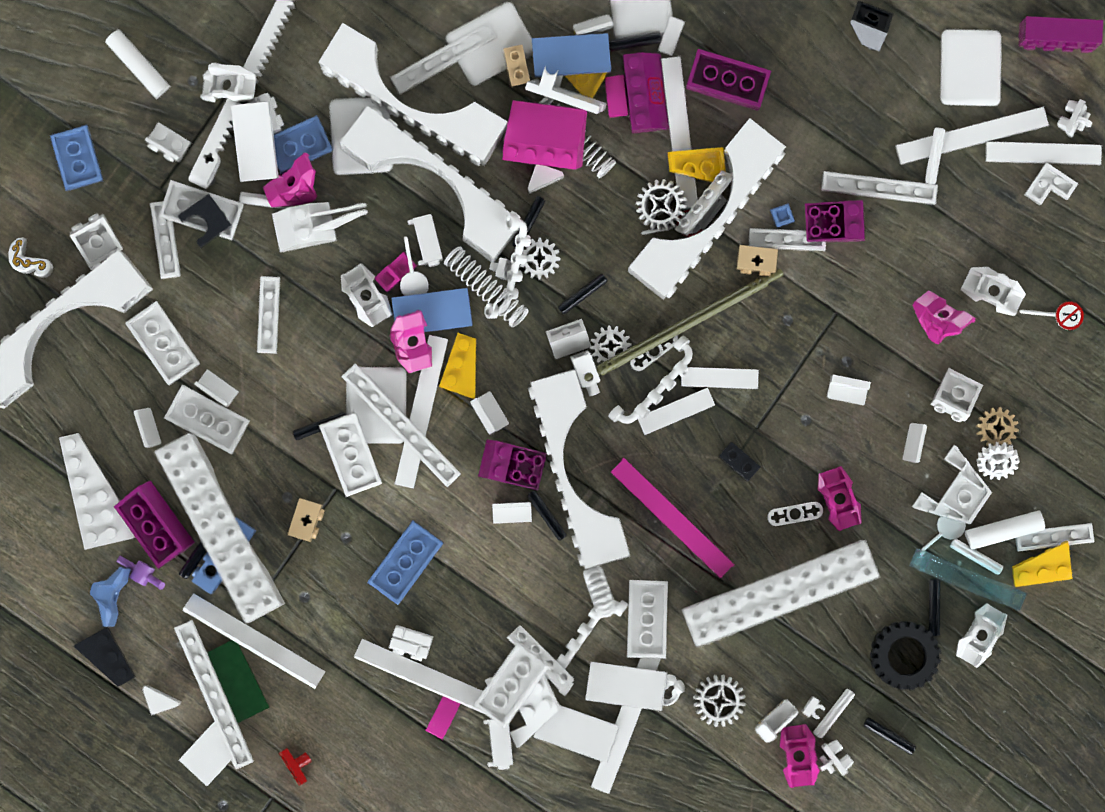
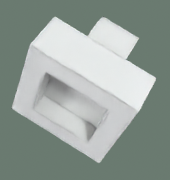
(501, 268)
(811, 706)

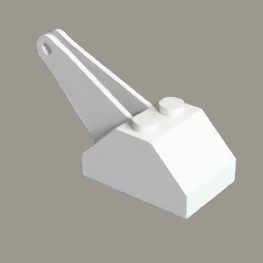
(310, 224)

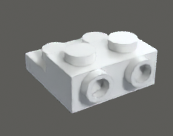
(95, 239)
(956, 395)

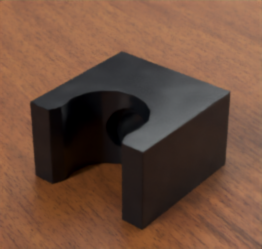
(212, 214)

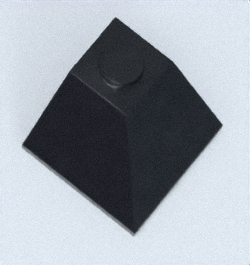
(871, 24)

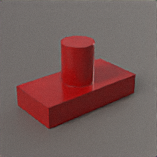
(295, 765)

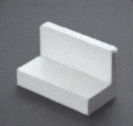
(568, 339)
(217, 388)
(848, 389)
(489, 413)
(512, 512)

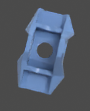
(107, 593)

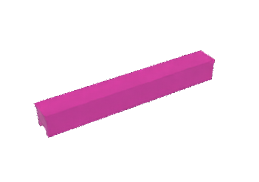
(672, 518)

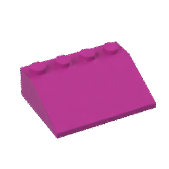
(545, 135)

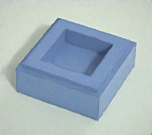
(782, 215)

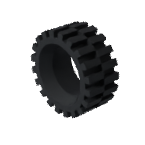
(888, 637)

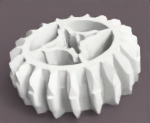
(649, 194)
(599, 591)
(736, 703)

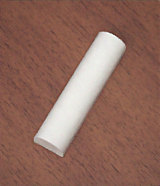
(137, 63)
(1005, 529)

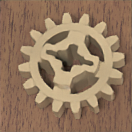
(998, 419)

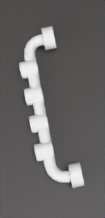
(514, 275)
(666, 383)
(585, 630)

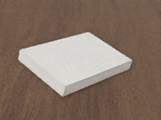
(207, 755)

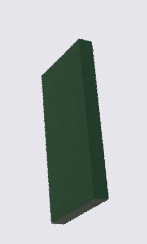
(237, 681)

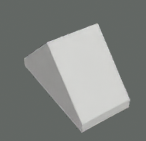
(542, 177)
(159, 701)

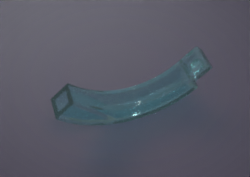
(967, 580)

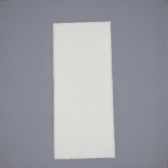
(671, 35)

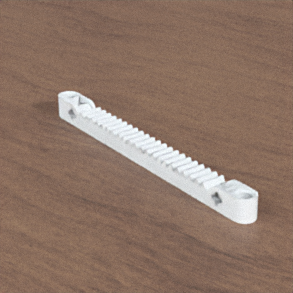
(203, 171)

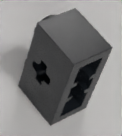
(739, 461)

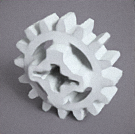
(548, 258)
(609, 335)
(997, 460)

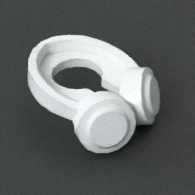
(678, 688)

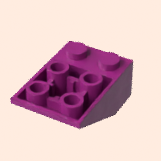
(835, 221)
(512, 464)

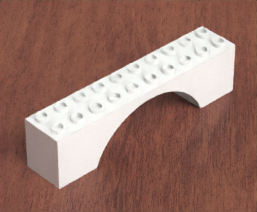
(468, 131)
(380, 143)
(749, 160)
(109, 284)
(558, 405)
(218, 529)
(780, 593)

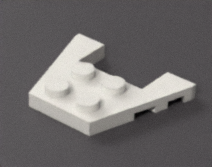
(963, 497)
(536, 710)

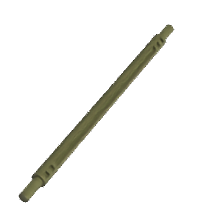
(684, 324)

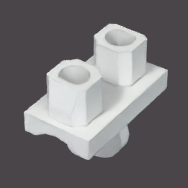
(1077, 110)
(842, 764)

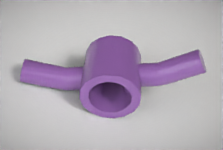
(141, 572)

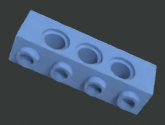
(211, 583)

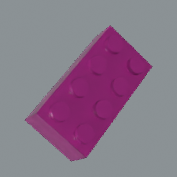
(1060, 33)
(728, 79)

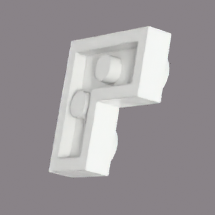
(1047, 180)

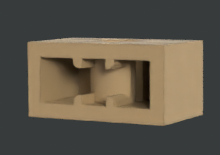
(516, 65)
(766, 255)
(298, 526)

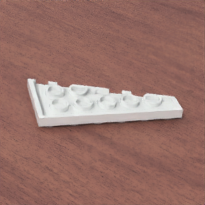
(92, 496)

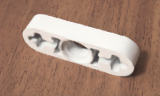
(668, 345)
(807, 506)

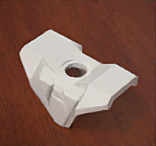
(241, 79)
(1010, 291)
(368, 311)
(977, 651)

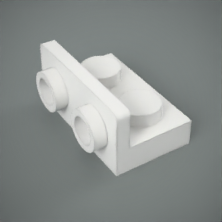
(168, 142)

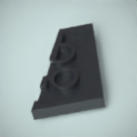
(107, 656)

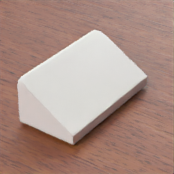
(593, 26)
(147, 427)
(914, 442)

